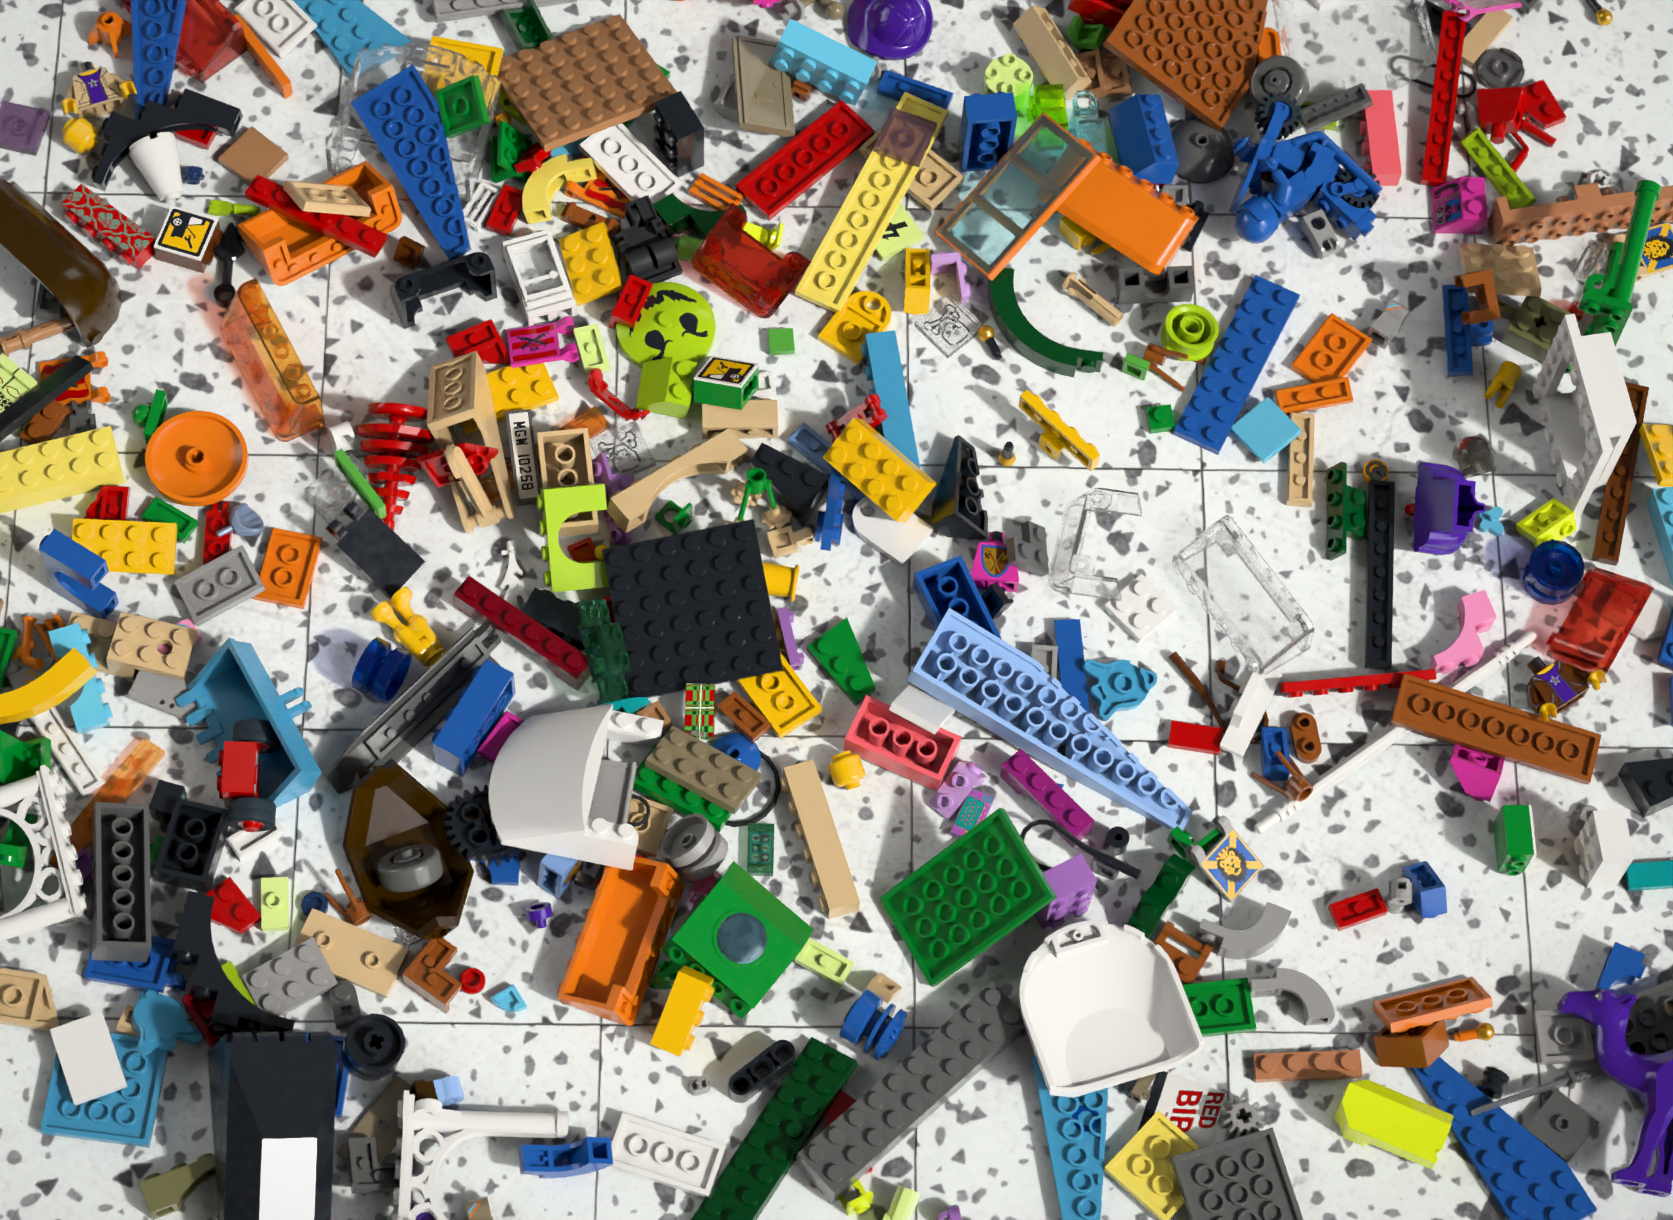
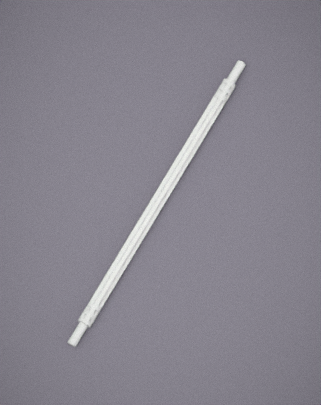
(1391, 735)

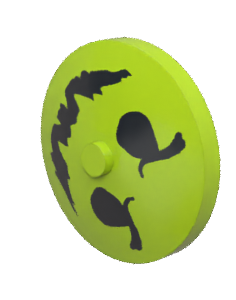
(671, 324)

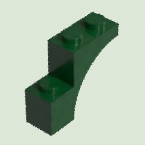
(678, 216)
(1161, 895)

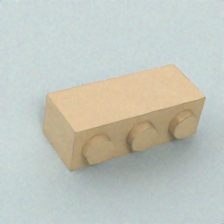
(755, 420)

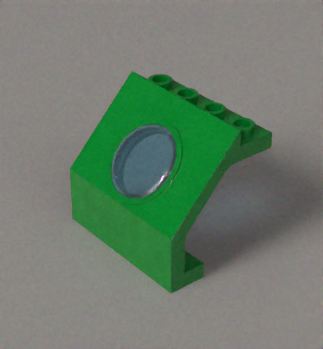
(739, 939)

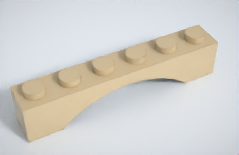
(715, 456)

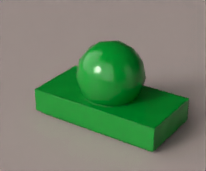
(152, 415)

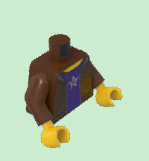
(1558, 686)

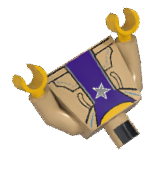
(96, 92)

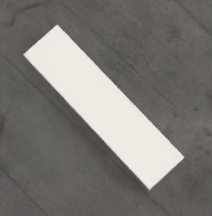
(69, 752)

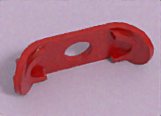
(599, 388)

